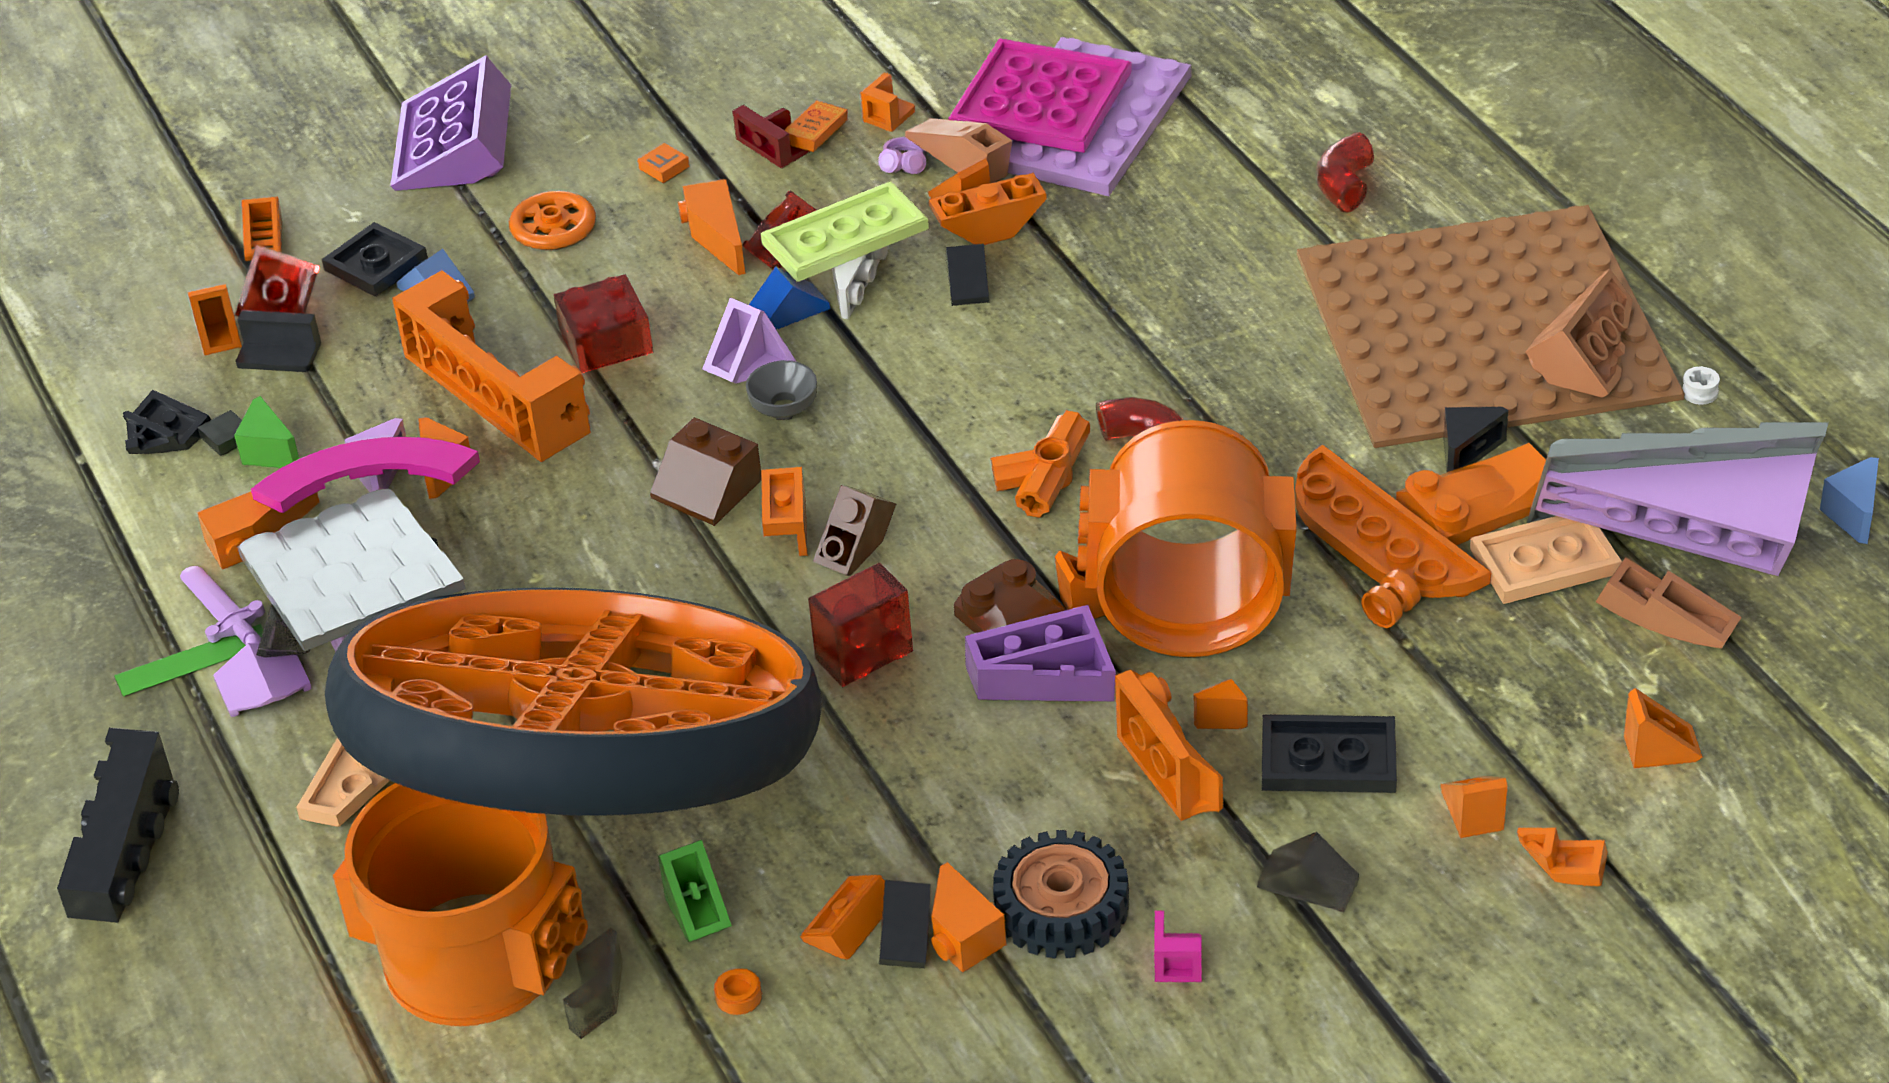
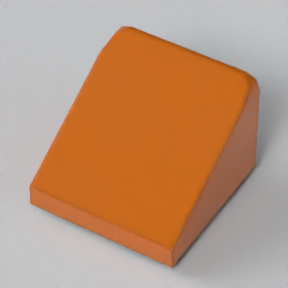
(1221, 707)

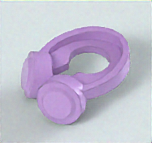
(911, 161)

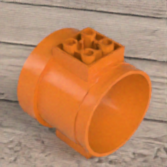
(1180, 594)
(469, 961)

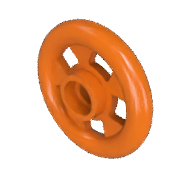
(552, 220)

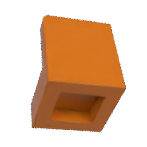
(882, 107)

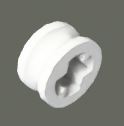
(1701, 385)

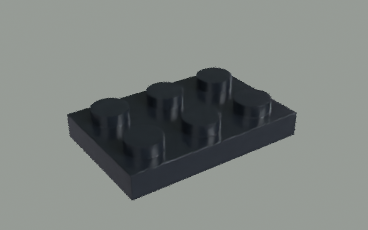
(1329, 753)

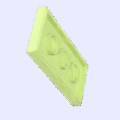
(844, 231)

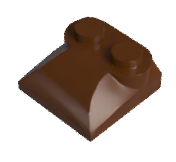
(1004, 597)

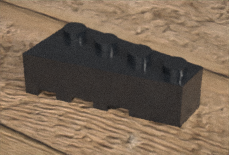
(118, 826)

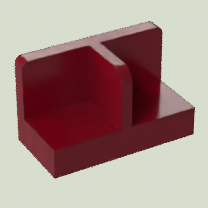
(767, 135)

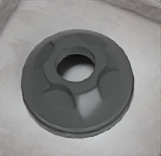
(781, 382)

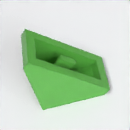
(264, 438)
(693, 891)

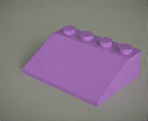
(453, 130)

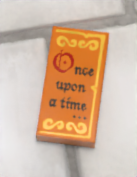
(816, 125)

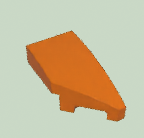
(1566, 860)

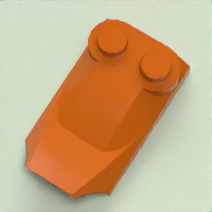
(1477, 495)
(1160, 748)

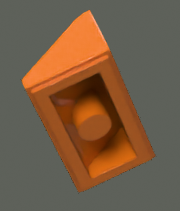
(847, 916)

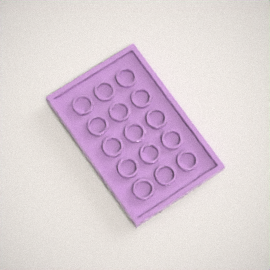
(1121, 135)

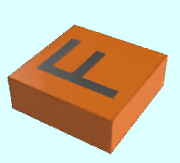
(663, 163)

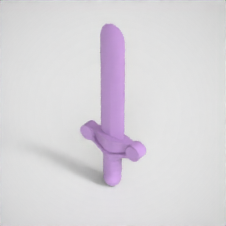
(231, 618)

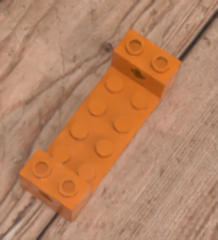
(535, 410)

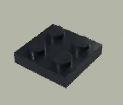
(374, 259)

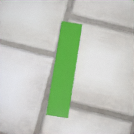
(180, 663)

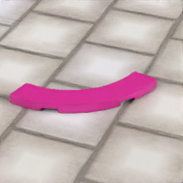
(362, 459)

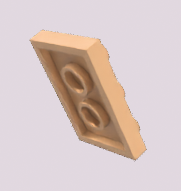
(1544, 557)

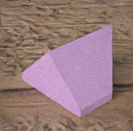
(744, 343)

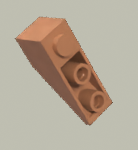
(964, 144)

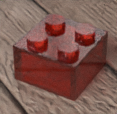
(603, 323)
(861, 624)

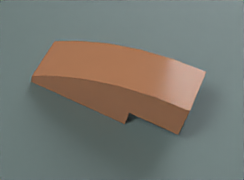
(1667, 606)

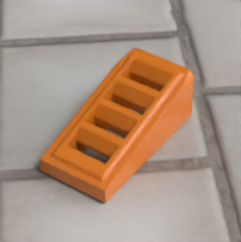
(261, 210)

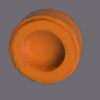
(738, 991)

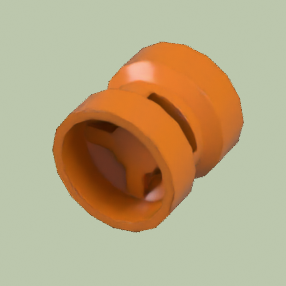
(1387, 602)

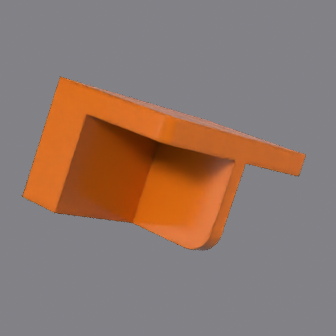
(784, 504)

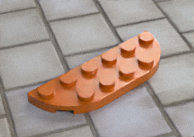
(1380, 531)

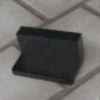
(277, 341)

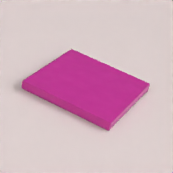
(1043, 94)

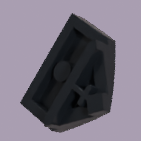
(162, 425)

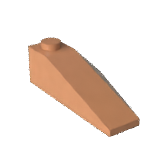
(1585, 340)

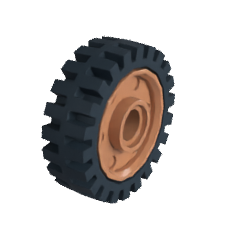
(1061, 893)

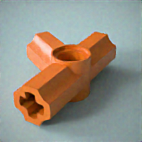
(1045, 468)

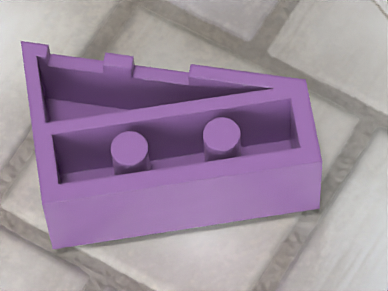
(1042, 660)

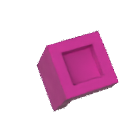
(1176, 954)

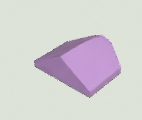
(256, 681)

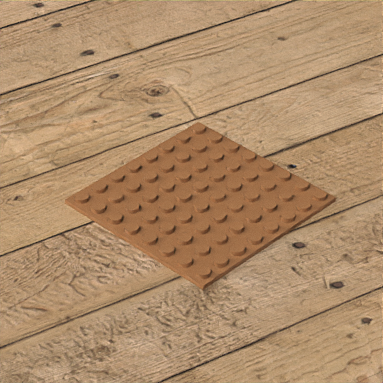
(1454, 309)

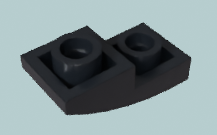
(904, 924)

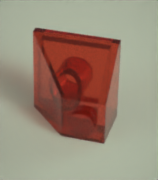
(277, 283)

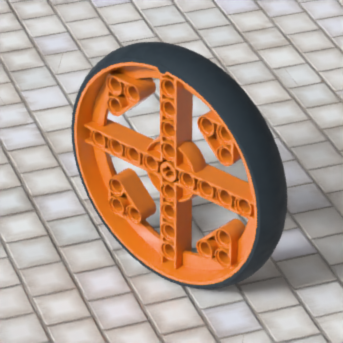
(561, 663)

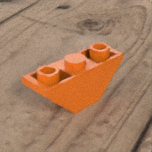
(990, 210)

